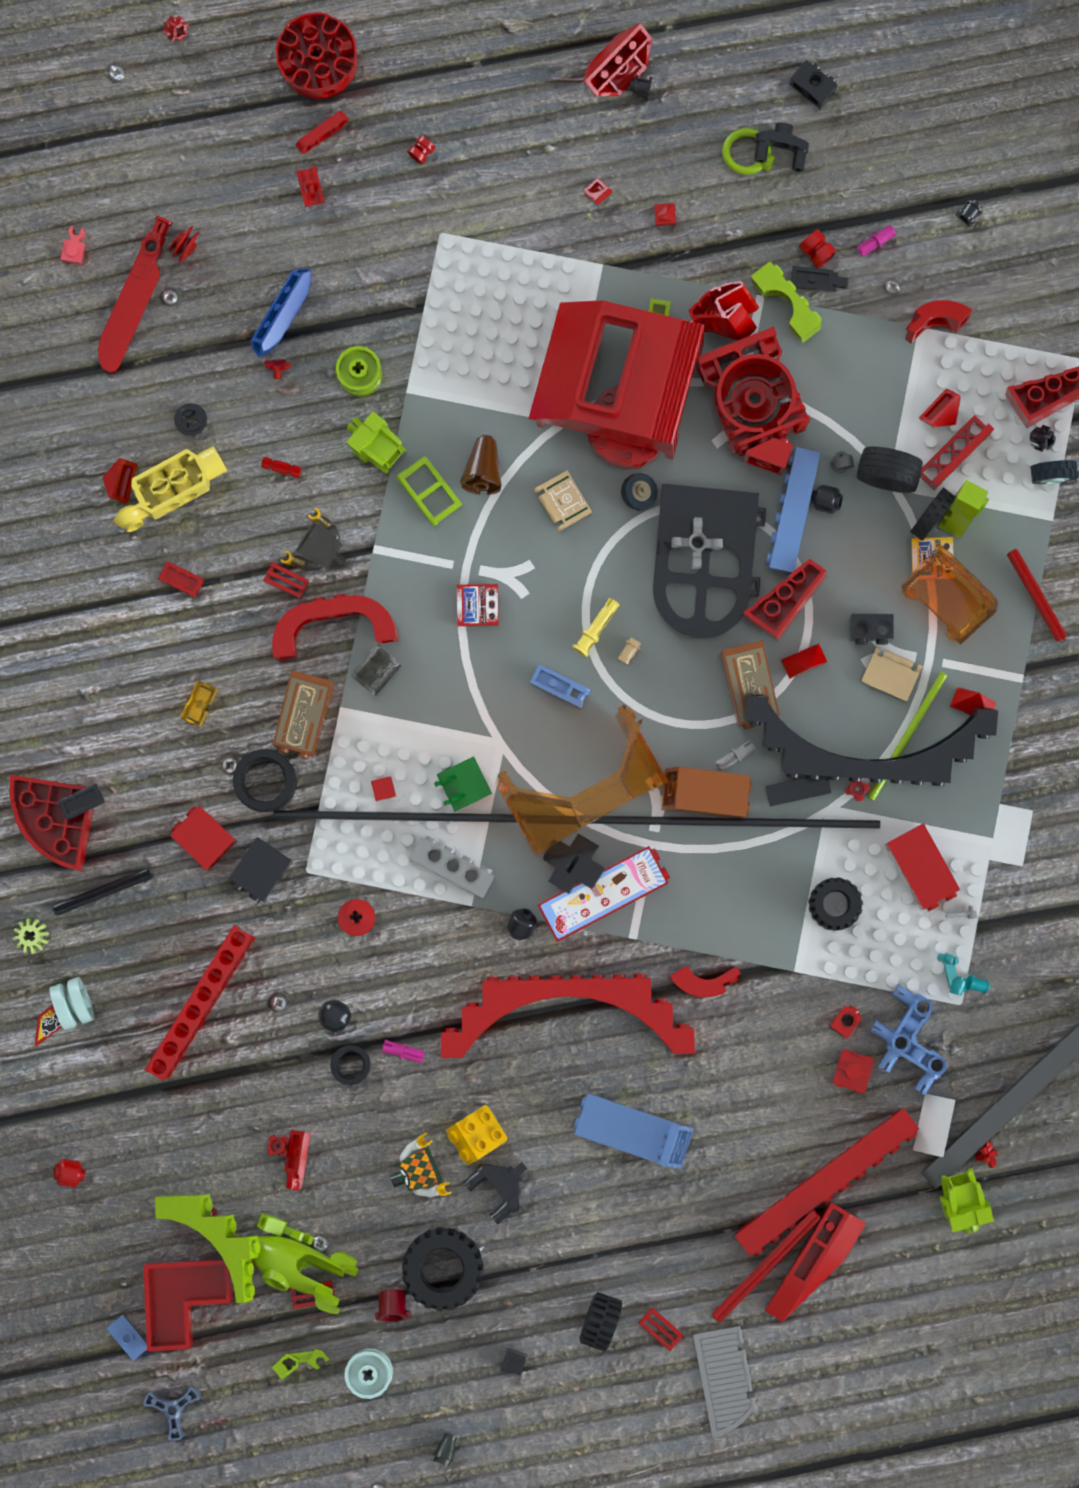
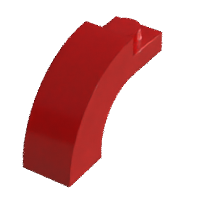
(937, 313)
(695, 986)

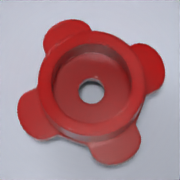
(858, 795)
(273, 1141)

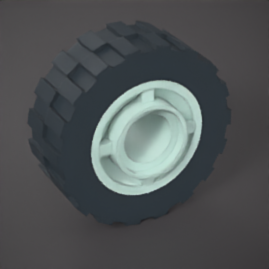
(1054, 472)

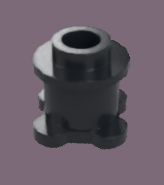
(641, 86)
(969, 212)

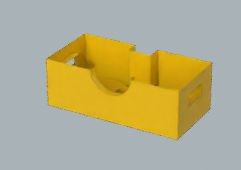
(196, 706)

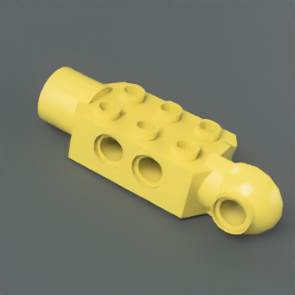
(170, 486)

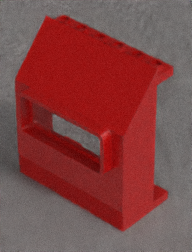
(651, 382)

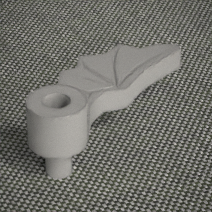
(971, 915)

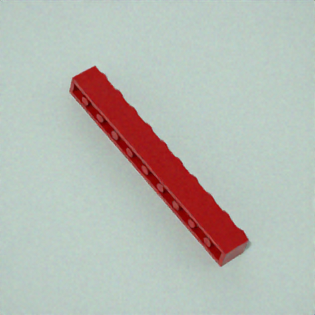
(826, 1181)

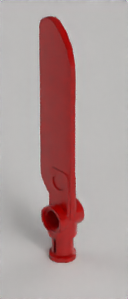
(132, 299)

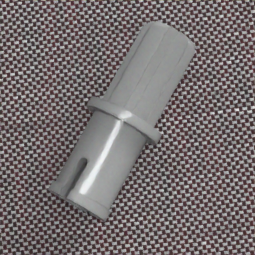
(735, 755)

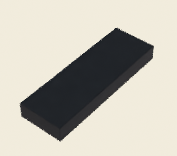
(797, 790)

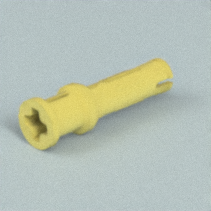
(591, 634)

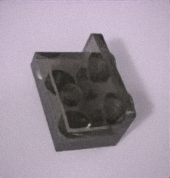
(376, 670)

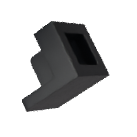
(514, 1361)

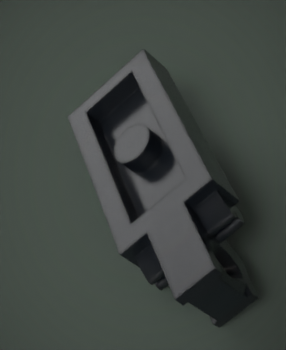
(817, 279)

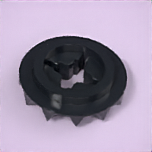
(187, 411)

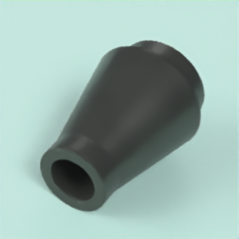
(445, 1451)

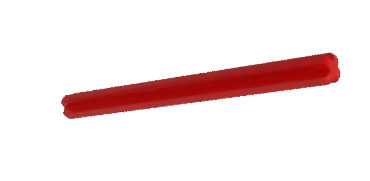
(766, 1266)

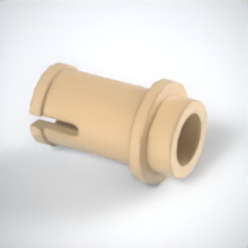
(629, 651)

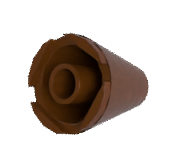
(482, 468)

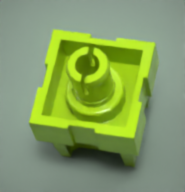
(374, 442)
(964, 1202)

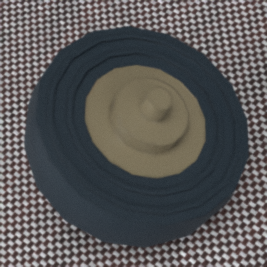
(639, 491)

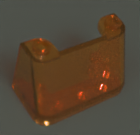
(951, 594)

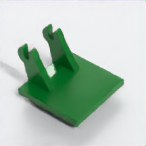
(463, 784)

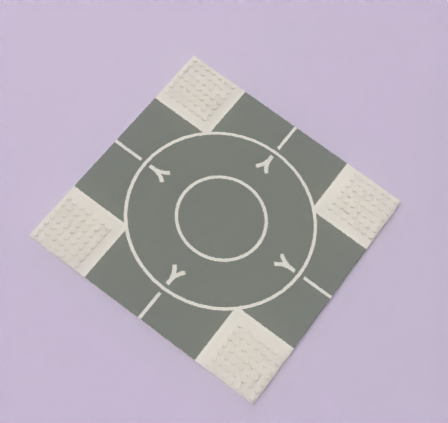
(470, 687)

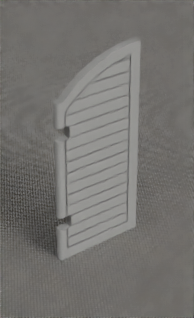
(724, 1378)

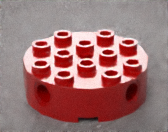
(318, 35)
(619, 453)

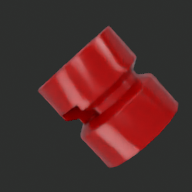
(817, 248)

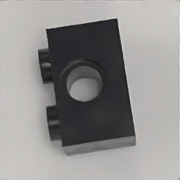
(816, 94)

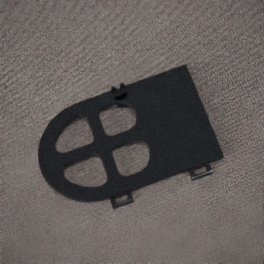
(724, 516)

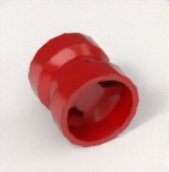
(421, 149)

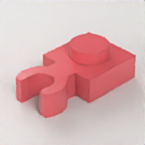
(73, 249)

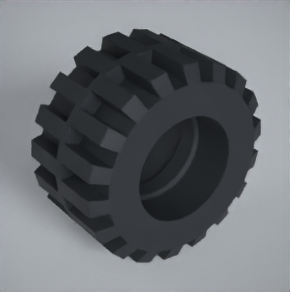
(835, 885)
(601, 1321)

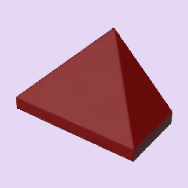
(943, 410)
(119, 480)
(804, 661)
(965, 700)

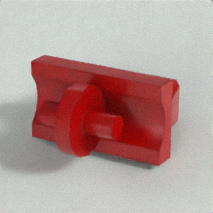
(310, 187)

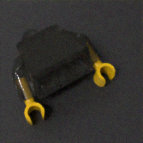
(318, 546)

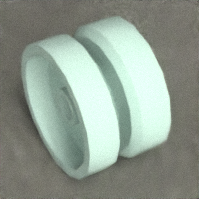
(71, 1003)
(362, 1384)

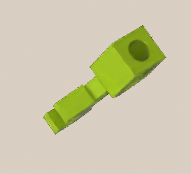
(278, 1227)
(305, 1356)

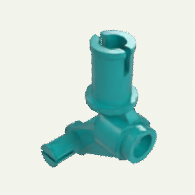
(960, 984)

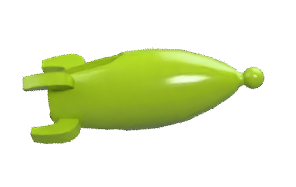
(285, 1258)

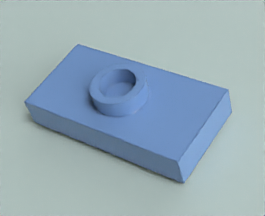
(128, 1337)

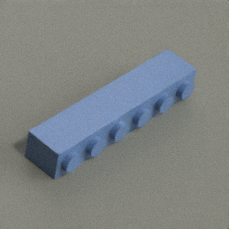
(793, 512)

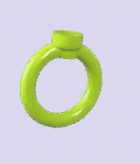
(745, 170)

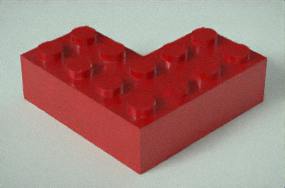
(171, 1291)

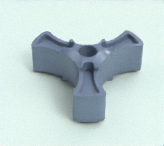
(172, 1409)

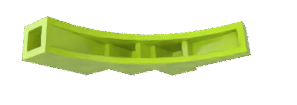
(220, 1231)

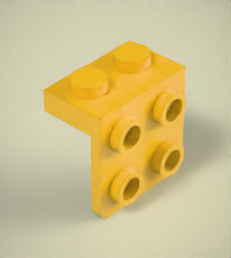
(476, 1135)

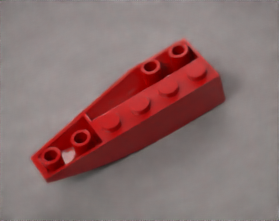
(817, 1259)

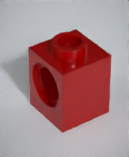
(837, 1025)

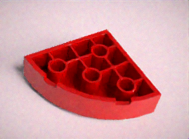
(44, 824)

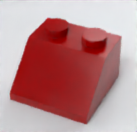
(770, 455)

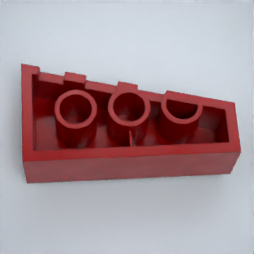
(1044, 396)
(782, 604)

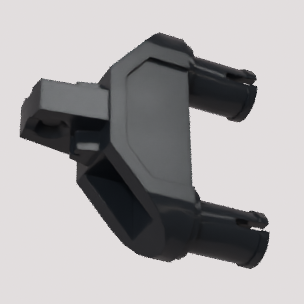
(504, 1181)

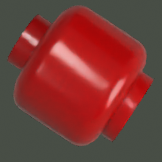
(68, 1173)

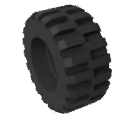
(413, 1269)

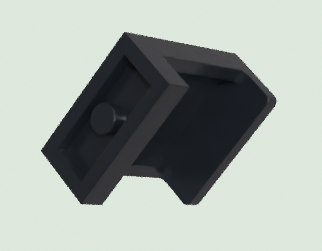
(260, 870)

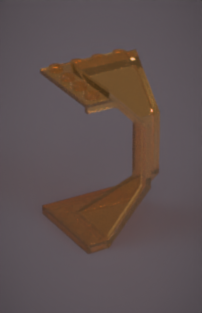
(551, 818)

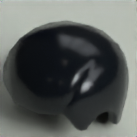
(334, 1015)

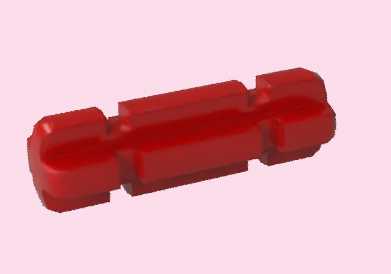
(281, 467)

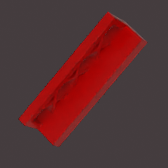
(963, 454)

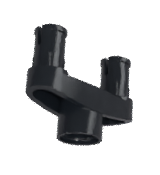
(783, 139)

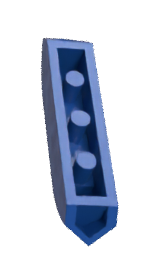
(282, 312)

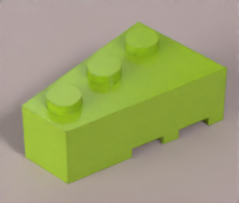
(967, 504)

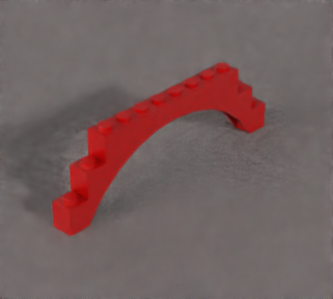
(626, 993)

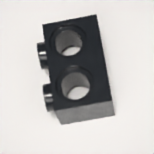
(871, 622)

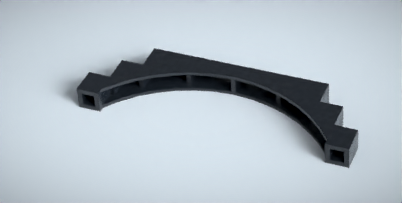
(926, 765)

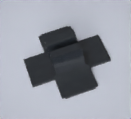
(564, 860)

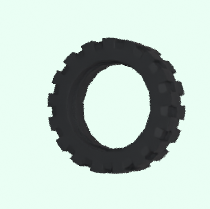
(932, 514)

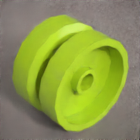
(357, 359)

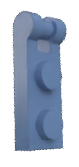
(559, 686)

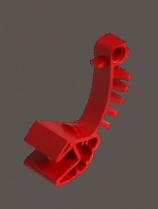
(726, 311)

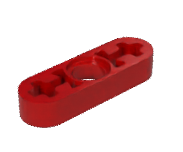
(322, 132)

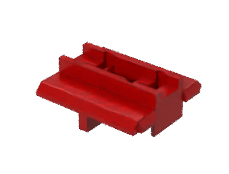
(853, 1071)

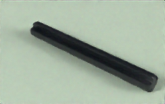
(102, 891)

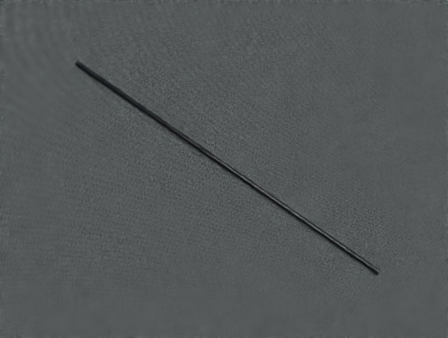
(634, 820)

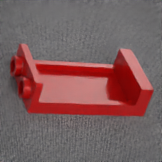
(923, 867)

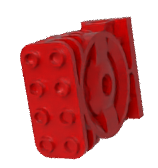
(791, 414)

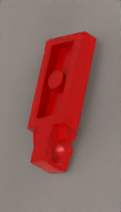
(296, 1158)

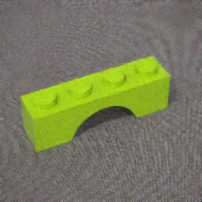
(771, 283)

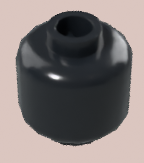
(827, 499)
(521, 924)

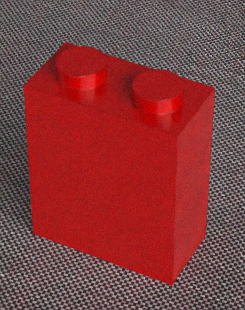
(202, 837)

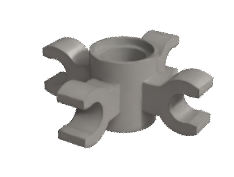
(678, 542)

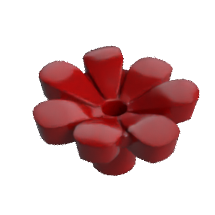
(277, 367)
(987, 1155)

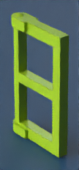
(440, 483)

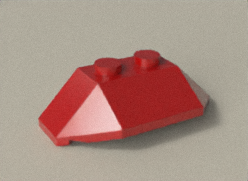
(619, 62)

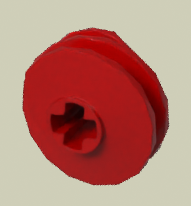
(184, 244)
(350, 926)

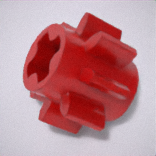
(175, 28)

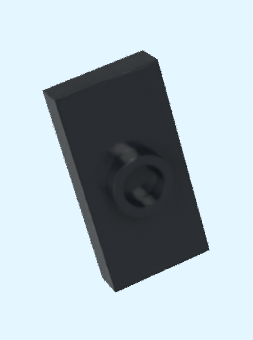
(81, 801)

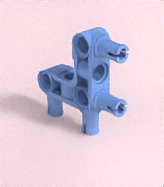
(908, 1028)

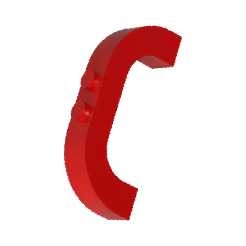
(324, 609)

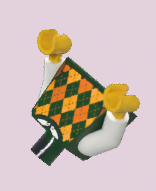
(419, 1170)

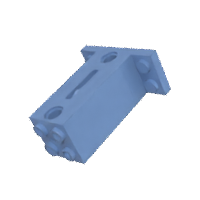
(633, 1131)

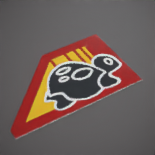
(46, 1025)

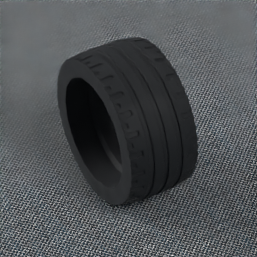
(889, 469)
(257, 756)

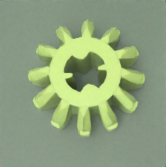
(31, 944)

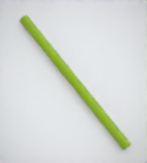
(912, 728)

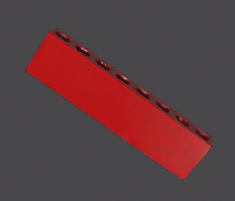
(200, 1003)

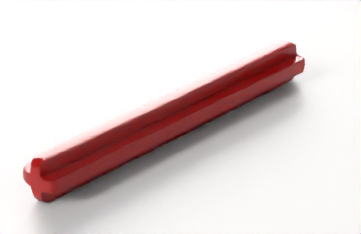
(1036, 595)

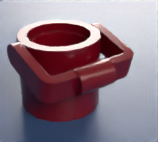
(392, 1306)

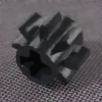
(1042, 438)

